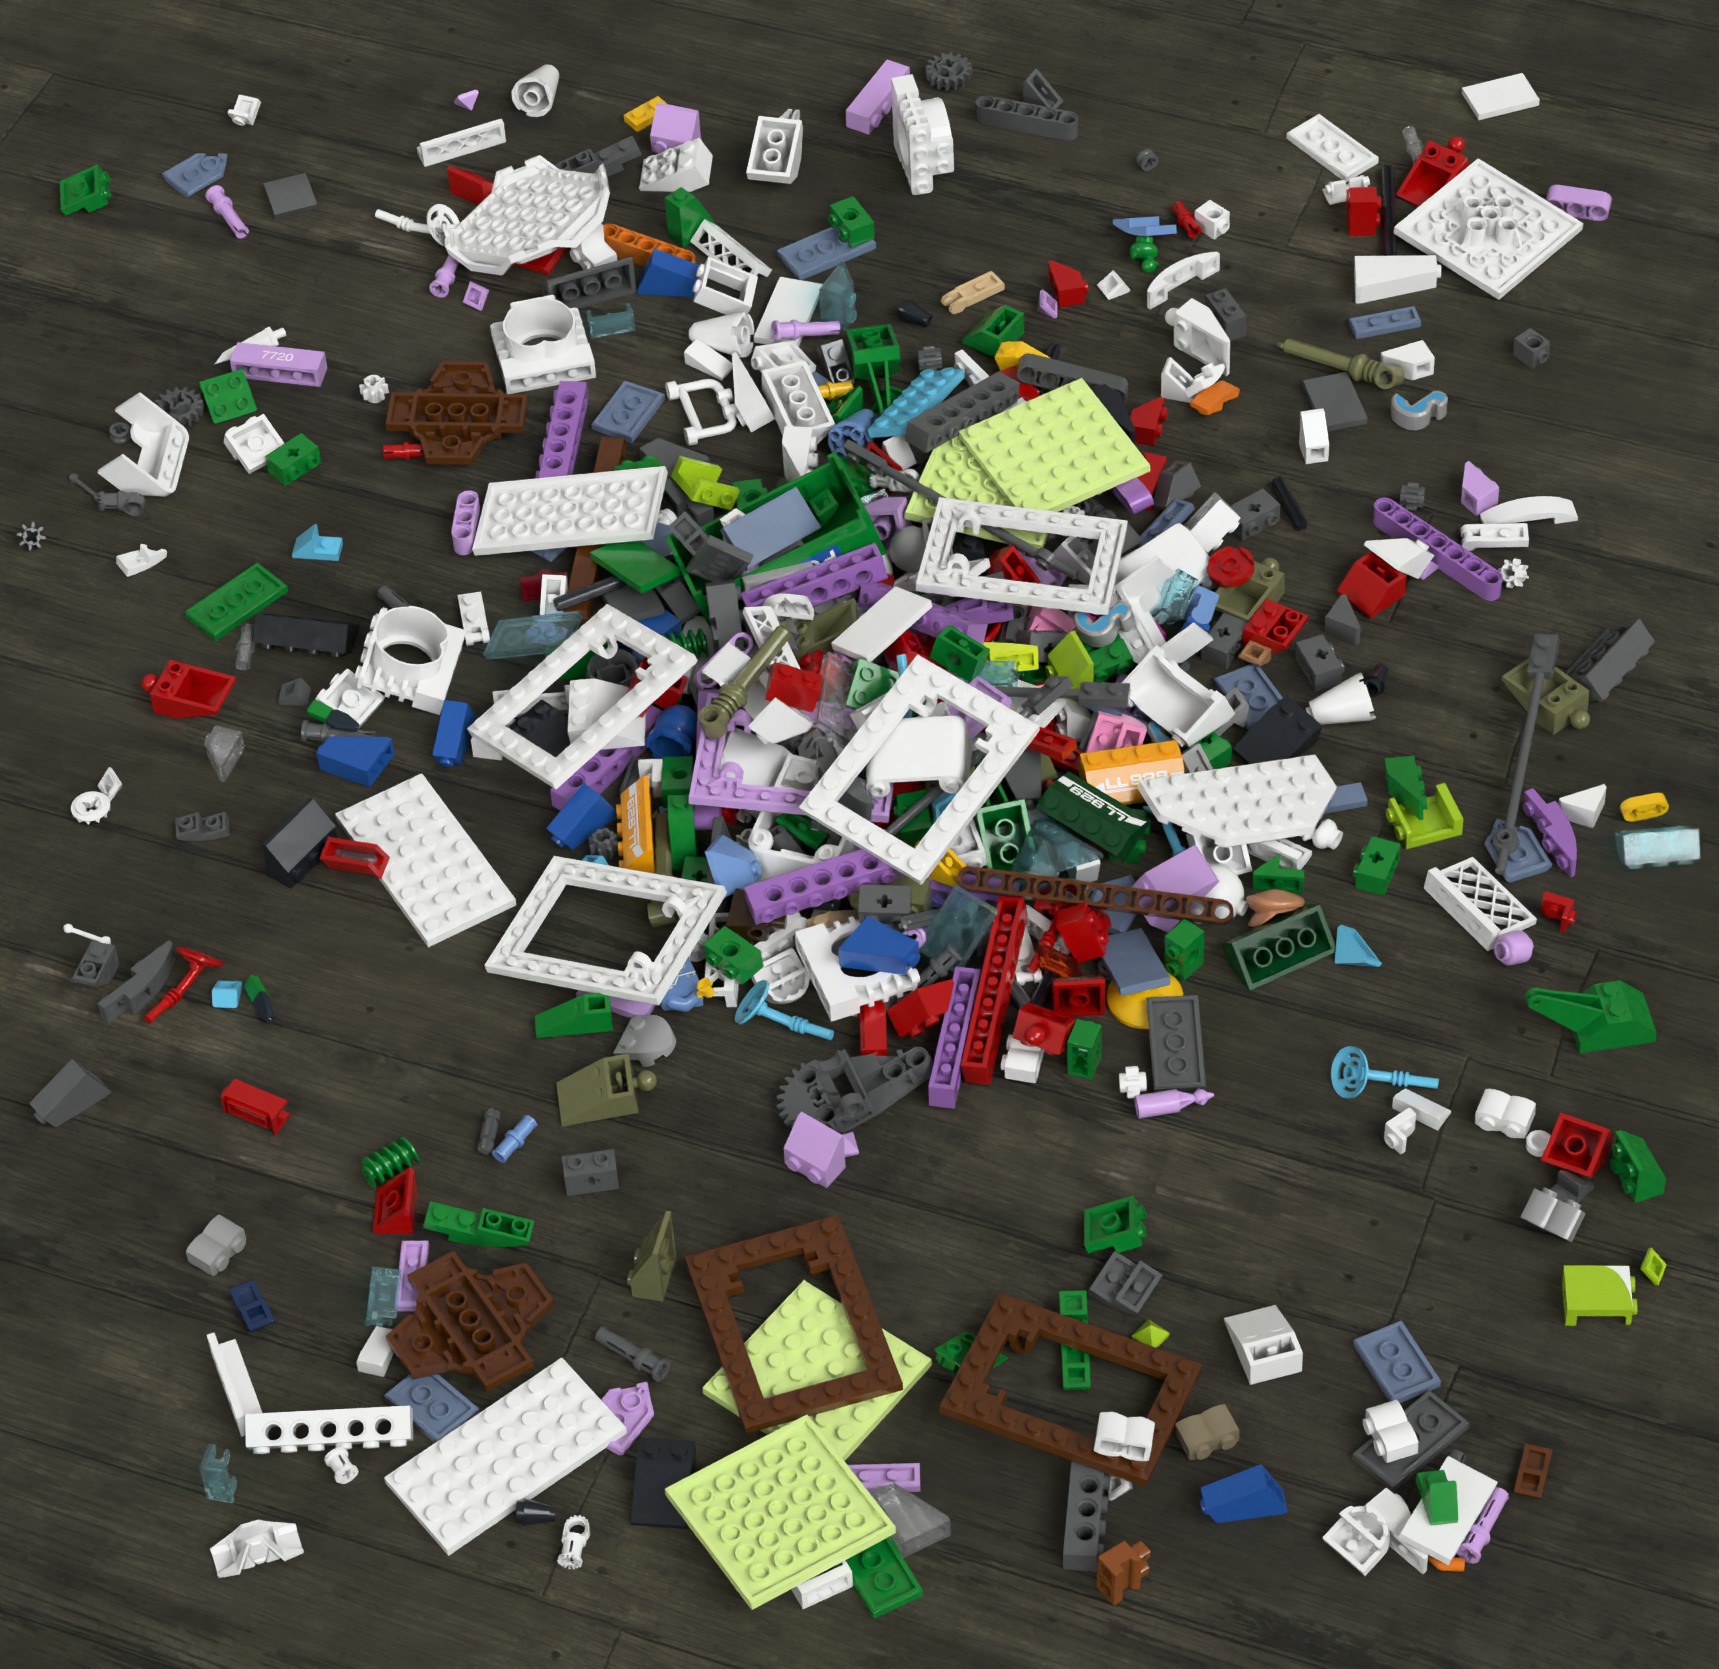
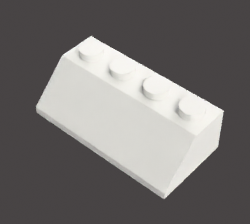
(796, 398)

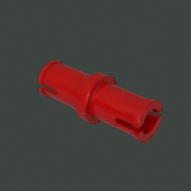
(1186, 219)
(402, 451)

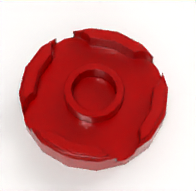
(1230, 567)

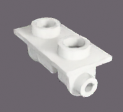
(1336, 191)

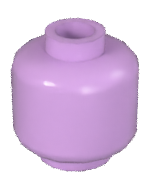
(1513, 948)

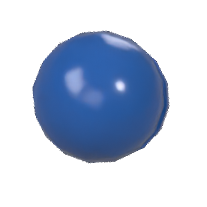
(673, 732)

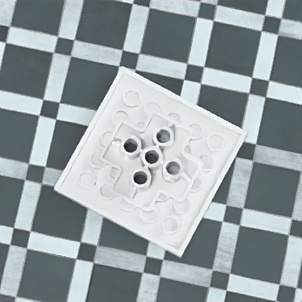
(1488, 228)

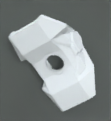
(253, 1544)

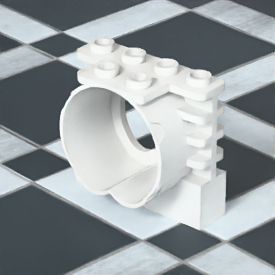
(920, 135)
(549, 361)
(421, 683)
(839, 992)

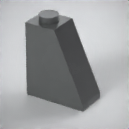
(669, 453)
(1025, 779)
(68, 1094)

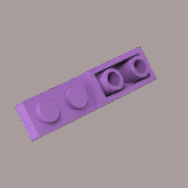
(984, 611)
(1557, 830)

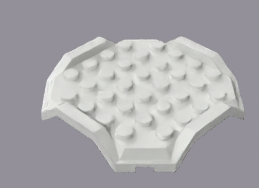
(528, 216)

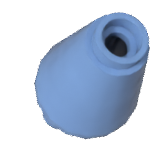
(851, 428)

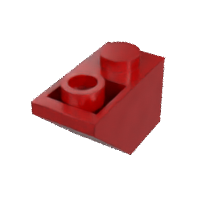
(1148, 421)

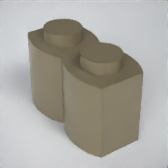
(1207, 1432)

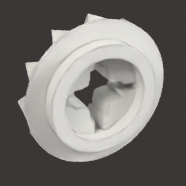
(89, 800)

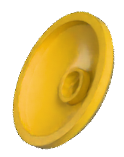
(1132, 1008)

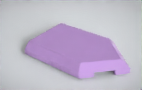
(633, 1409)

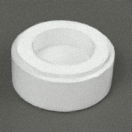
(1537, 1142)

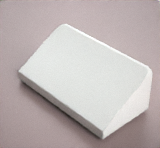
(1426, 1110)

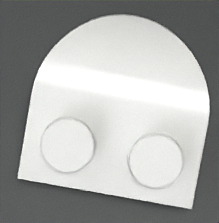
(790, 605)
(785, 976)
(1360, 1537)

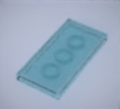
(531, 634)

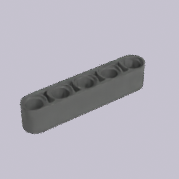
(1027, 118)
(1063, 373)

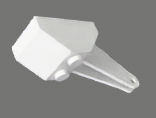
(776, 148)

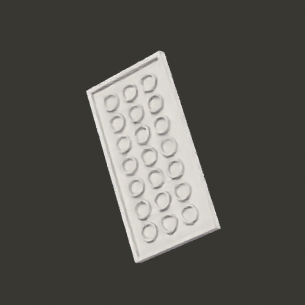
(570, 511)
(433, 863)
(505, 1456)

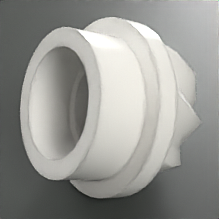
(666, 517)

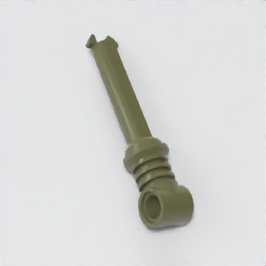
(1358, 367)
(733, 695)
(663, 866)

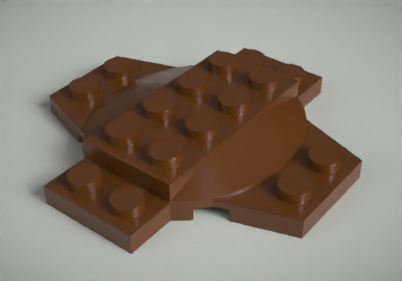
(457, 413)
(470, 1321)

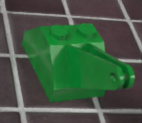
(874, 353)
(1002, 829)
(1600, 1017)

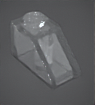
(224, 749)

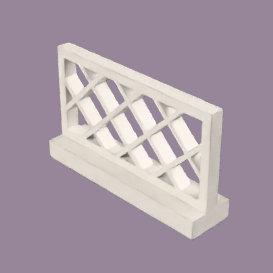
(1465, 909)

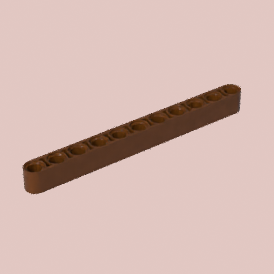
(585, 570)
(1107, 901)

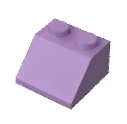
(673, 127)
(888, 517)
(815, 1150)

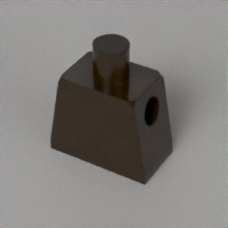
(743, 924)

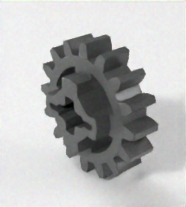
(949, 71)
(182, 405)

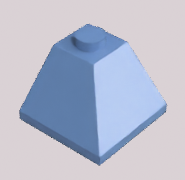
(732, 864)

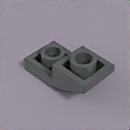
(195, 828)

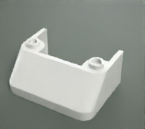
(161, 455)
(1143, 595)
(771, 719)
(778, 863)

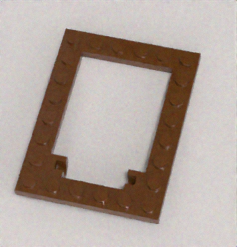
(717, 1278)
(1008, 1319)

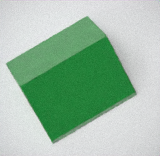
(846, 404)

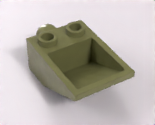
(1248, 597)
(825, 628)
(1560, 702)
(599, 1091)

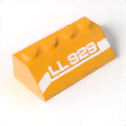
(1121, 769)
(636, 827)

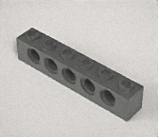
(961, 411)

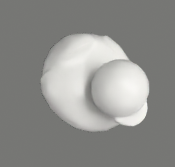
(1325, 835)

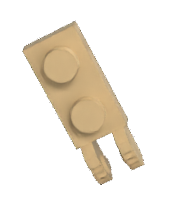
(972, 292)

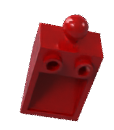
(1433, 170)
(187, 690)
(1043, 1029)

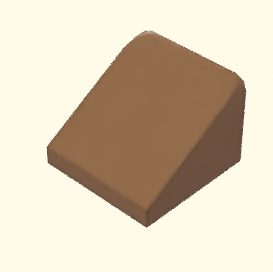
(1256, 653)

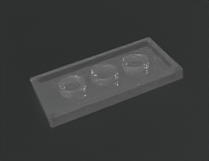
(830, 711)

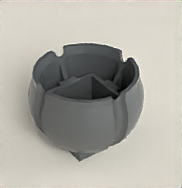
(614, 670)

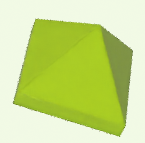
(1653, 1267)
(1150, 1334)

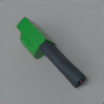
(334, 718)
(259, 996)

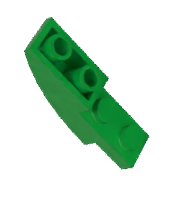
(478, 1229)

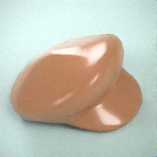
(1271, 902)

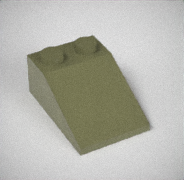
(654, 1261)

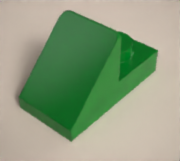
(1270, 877)
(1438, 1497)

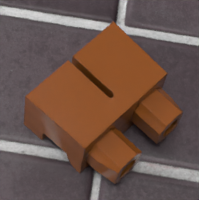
(1121, 1568)

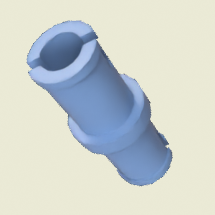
(514, 1139)

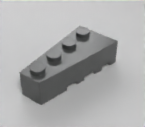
(724, 613)

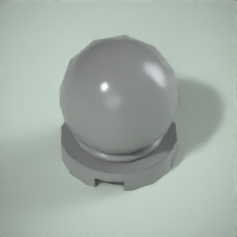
(909, 545)

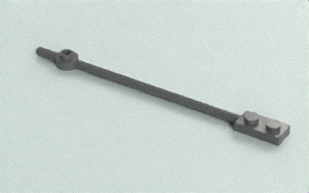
(876, 465)
(1540, 667)
(1088, 695)
(1036, 704)

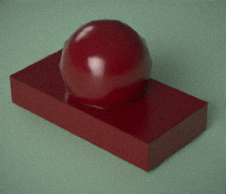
(532, 585)

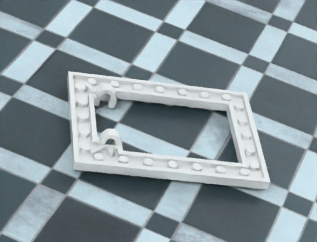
(952, 515)
(666, 663)
(1005, 742)
(691, 899)

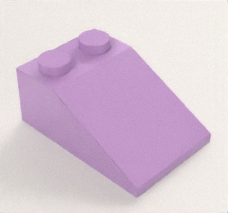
(1182, 874)

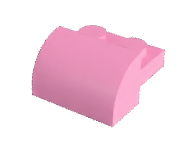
(1049, 619)
(1115, 732)

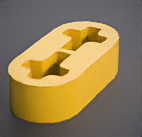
(1644, 807)

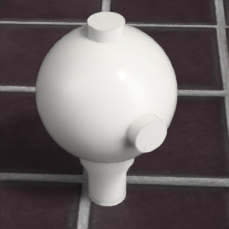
(1229, 889)

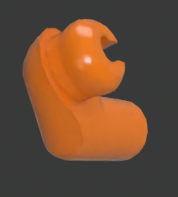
(1456, 1565)

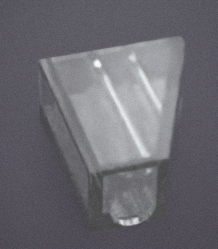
(915, 1520)

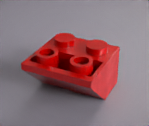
(1373, 585)
(1273, 626)

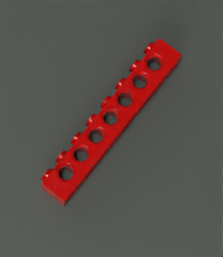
(994, 990)

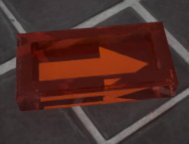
(1058, 962)

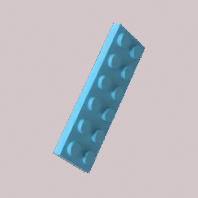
(921, 395)

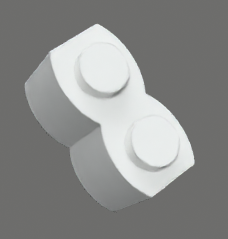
(1022, 1061)
(1505, 1113)
(1391, 1431)
(1124, 1436)

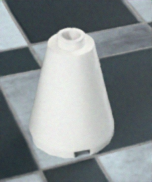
(536, 91)
(725, 333)
(1343, 703)

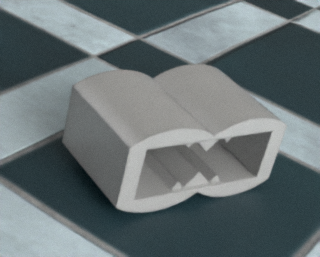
(1552, 1214)
(216, 1245)

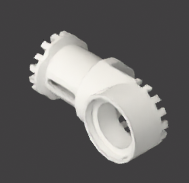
(893, 485)
(573, 1542)

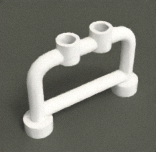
(724, 397)

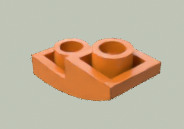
(1212, 398)

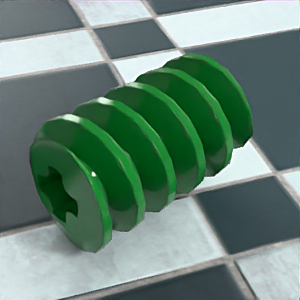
(691, 643)
(388, 1160)

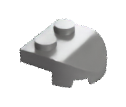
(646, 1039)

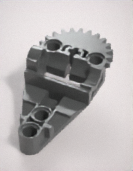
(872, 1078)

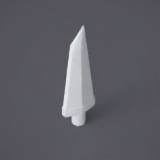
(265, 337)

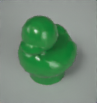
(1146, 251)

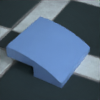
(1144, 226)

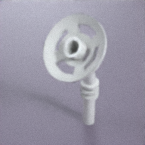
(433, 227)

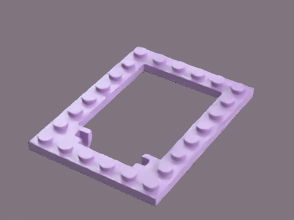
(713, 788)

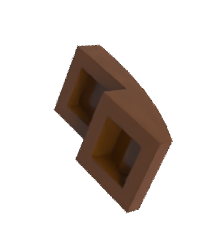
(1533, 1471)

